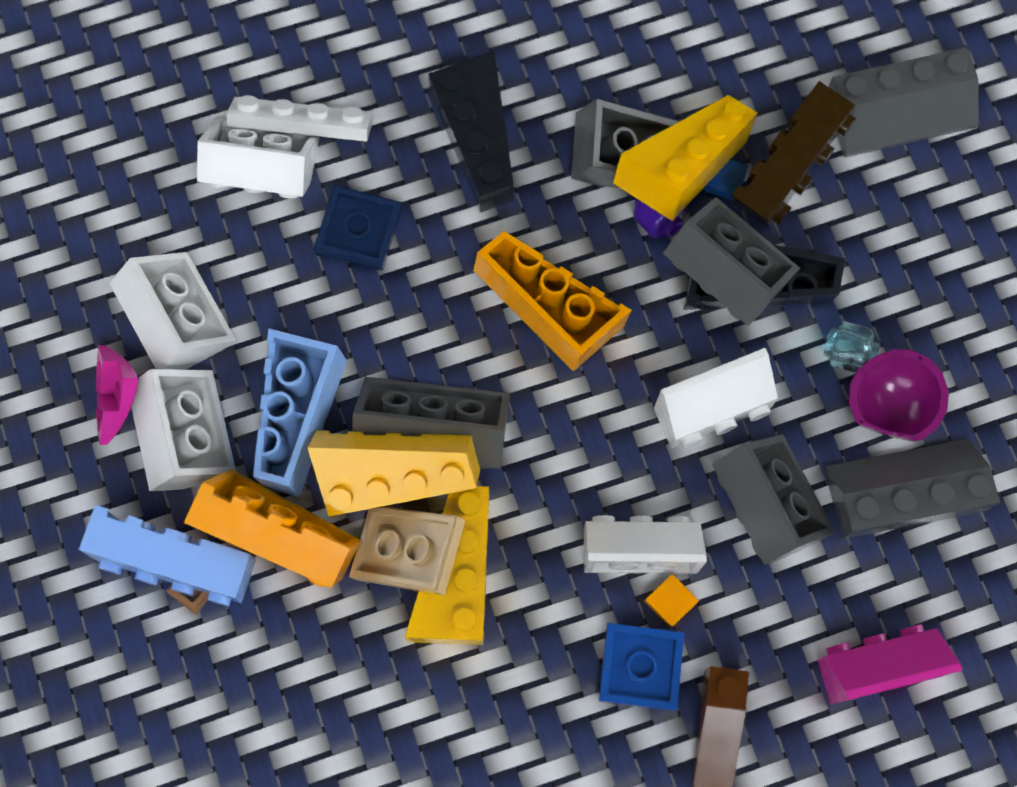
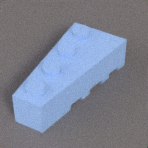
(295, 404)
(167, 557)

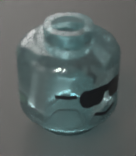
(850, 346)

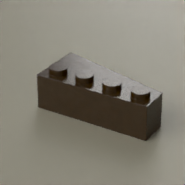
(795, 155)

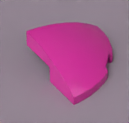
(115, 392)

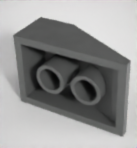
(604, 133)

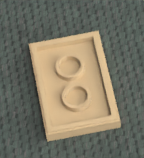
(407, 549)

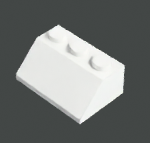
(256, 159)
(171, 310)
(717, 399)
(180, 428)
(643, 546)

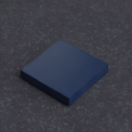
(358, 227)

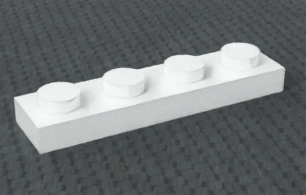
(300, 118)

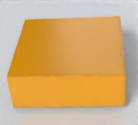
(671, 601)

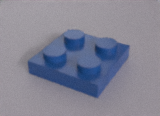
(641, 667)

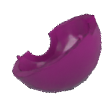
(899, 395)

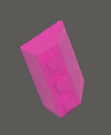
(886, 663)

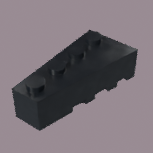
(473, 117)
(815, 282)

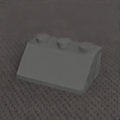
(730, 260)
(772, 498)

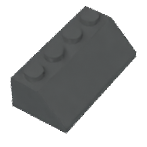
(909, 101)
(434, 409)
(911, 488)

